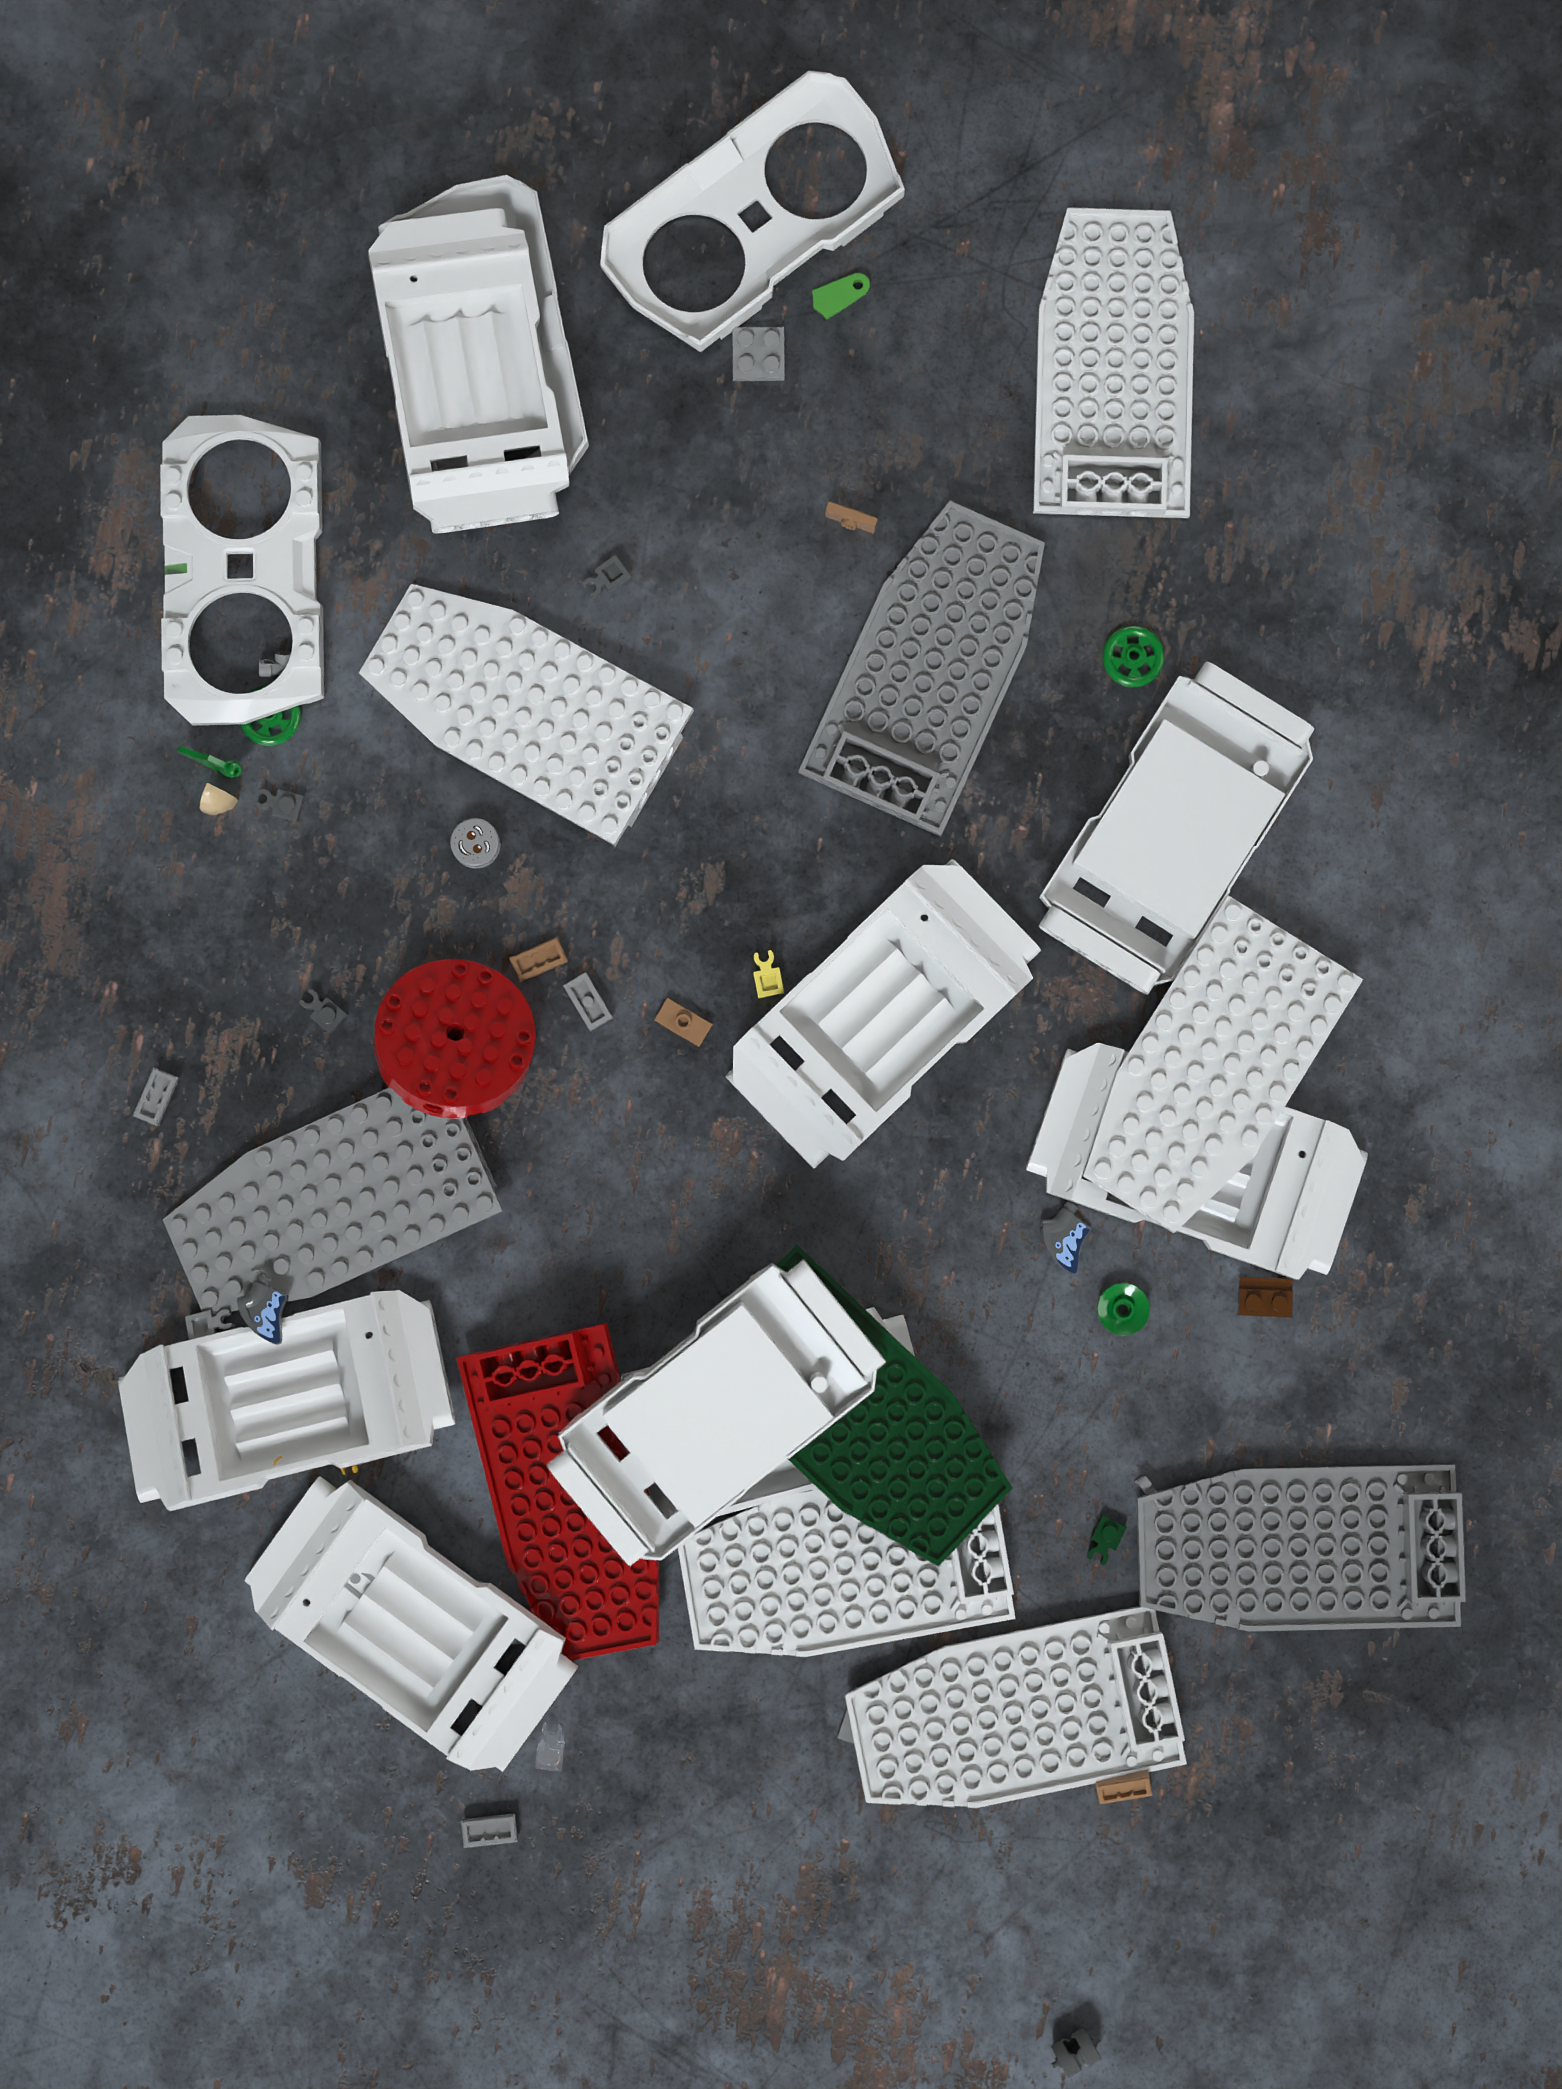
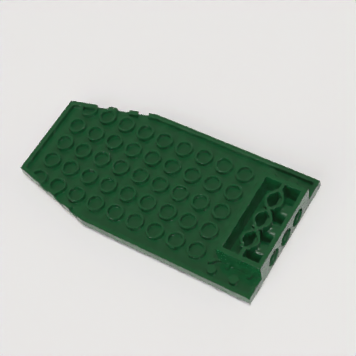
(904, 1452)

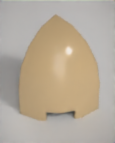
(216, 800)

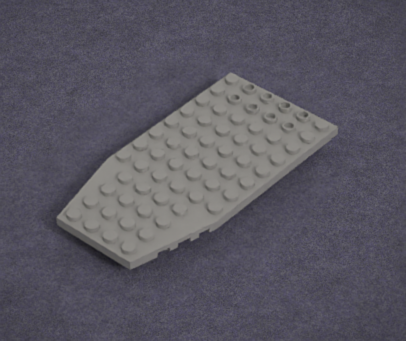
(930, 669)
(332, 1202)
(1307, 1548)

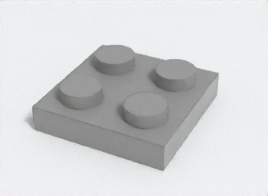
(758, 354)

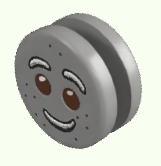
(475, 843)

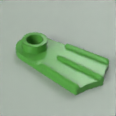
(839, 294)

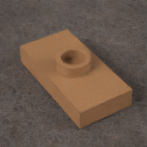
(851, 518)
(538, 959)
(683, 1022)
(1124, 1787)

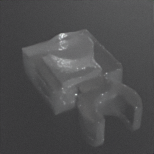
(550, 1752)

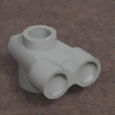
(274, 667)

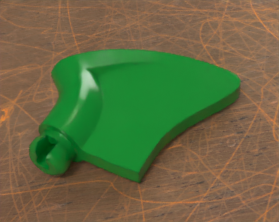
(226, 768)

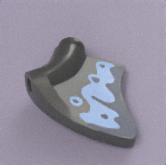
(1064, 1237)
(263, 1309)

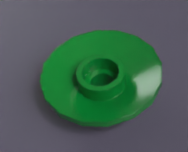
(1137, 1309)

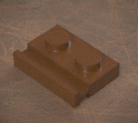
(1265, 1297)

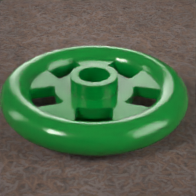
(1145, 638)
(263, 735)

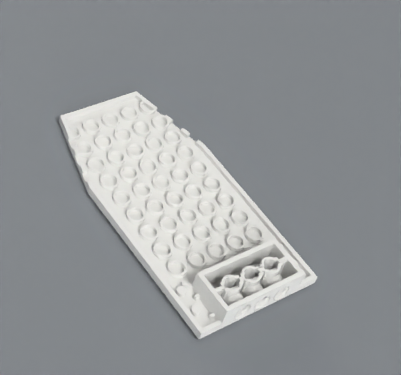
(1114, 369)
(527, 707)
(1215, 1065)
(821, 1582)
(1020, 1714)

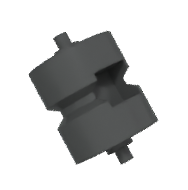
(1076, 2052)

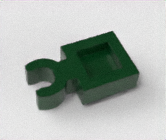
(1107, 1535)

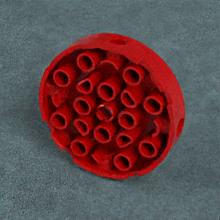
(446, 1002)

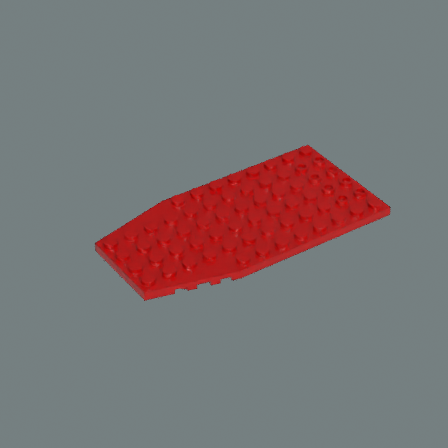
(560, 1558)

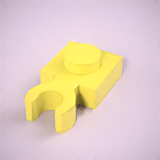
(769, 979)

